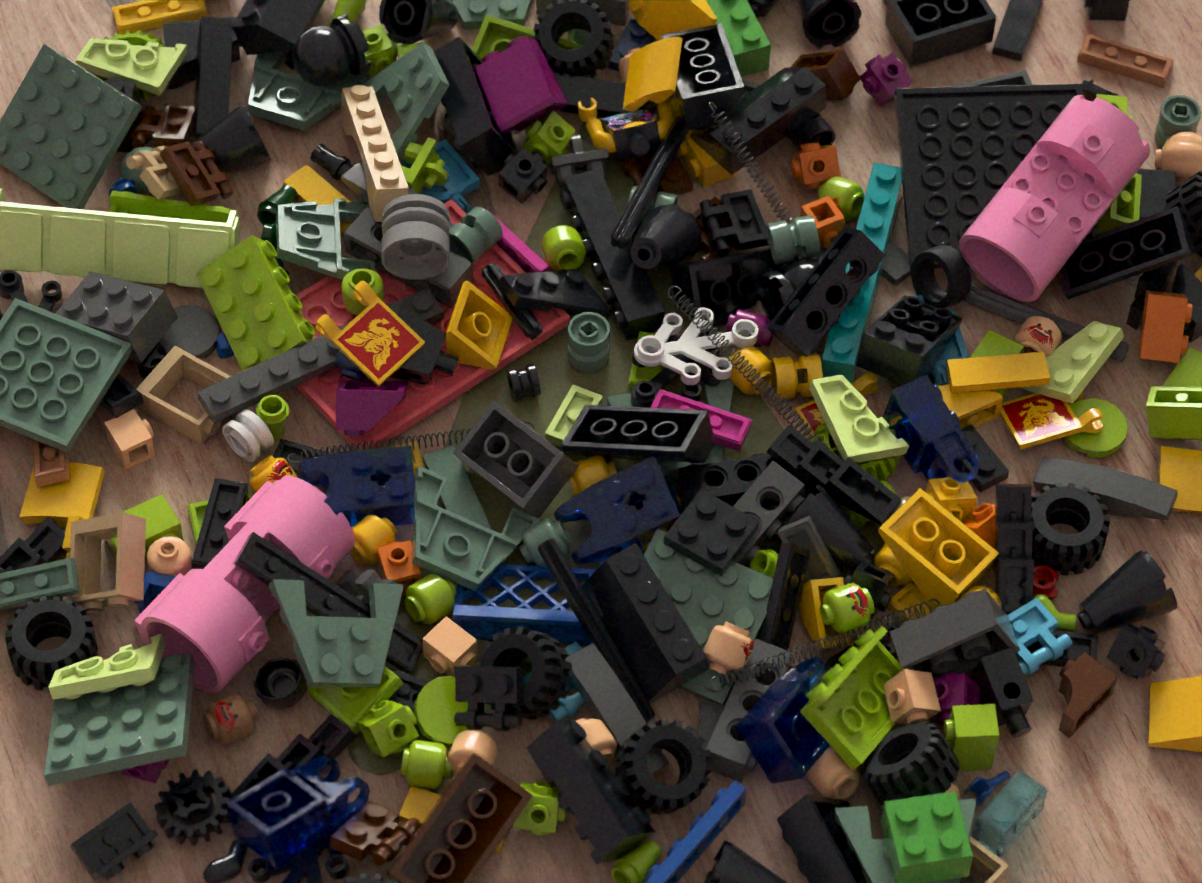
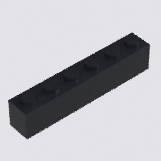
(624, 283)

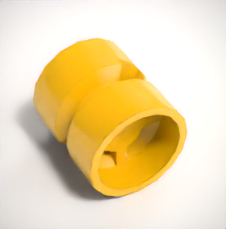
(786, 376)

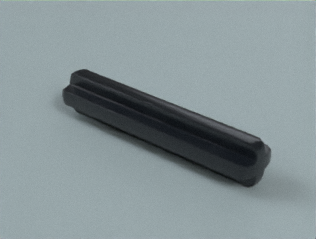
(522, 316)

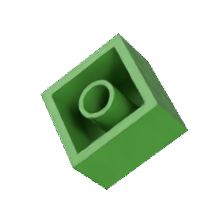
(926, 838)

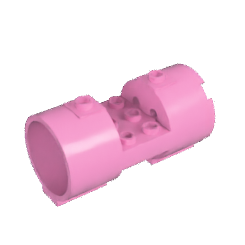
(1054, 198)
(222, 608)

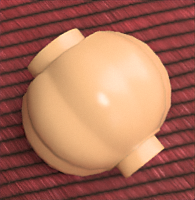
(1181, 154)

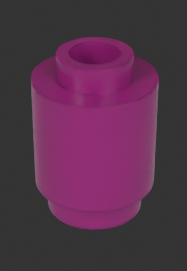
(764, 335)

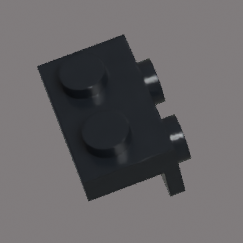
(112, 842)

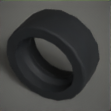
(956, 272)

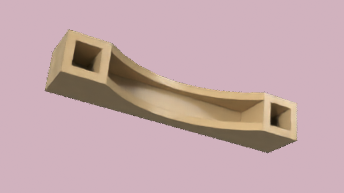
(366, 124)

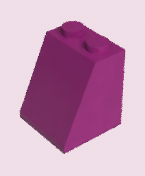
(520, 85)

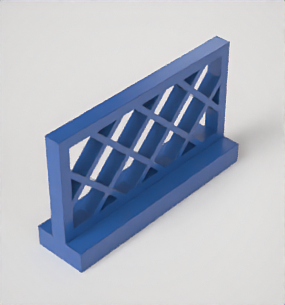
(489, 619)

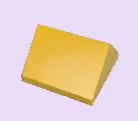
(477, 329)

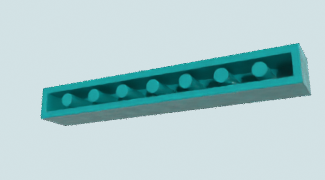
(877, 223)

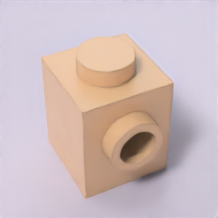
(130, 438)
(449, 647)
(911, 697)

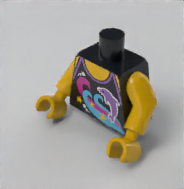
(629, 133)

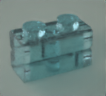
(1009, 813)

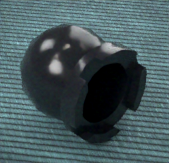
(328, 53)
(779, 287)

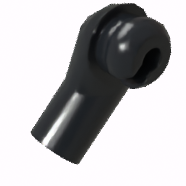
(228, 866)

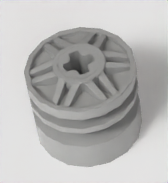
(415, 237)

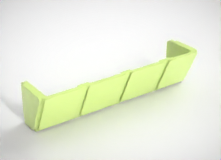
(111, 243)

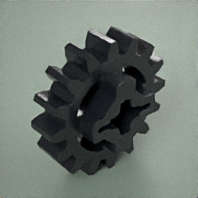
(194, 807)

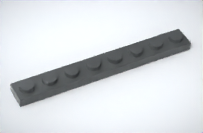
(295, 365)

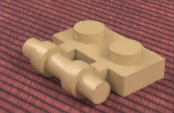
(155, 173)

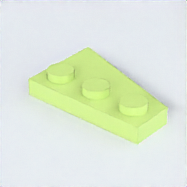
(146, 66)
(1078, 361)
(852, 423)
(121, 669)

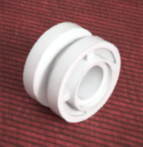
(248, 435)

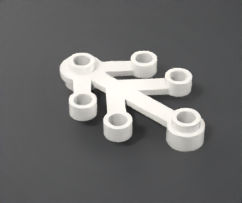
(655, 351)

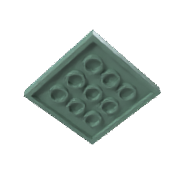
(63, 128)
(53, 373)
(709, 601)
(122, 726)

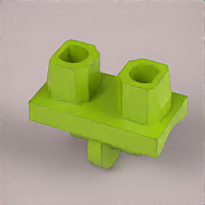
(426, 167)

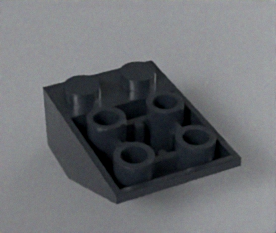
(907, 340)

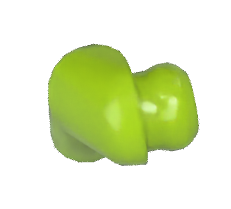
(1065, 621)

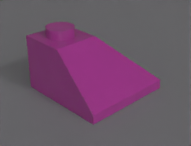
(365, 404)

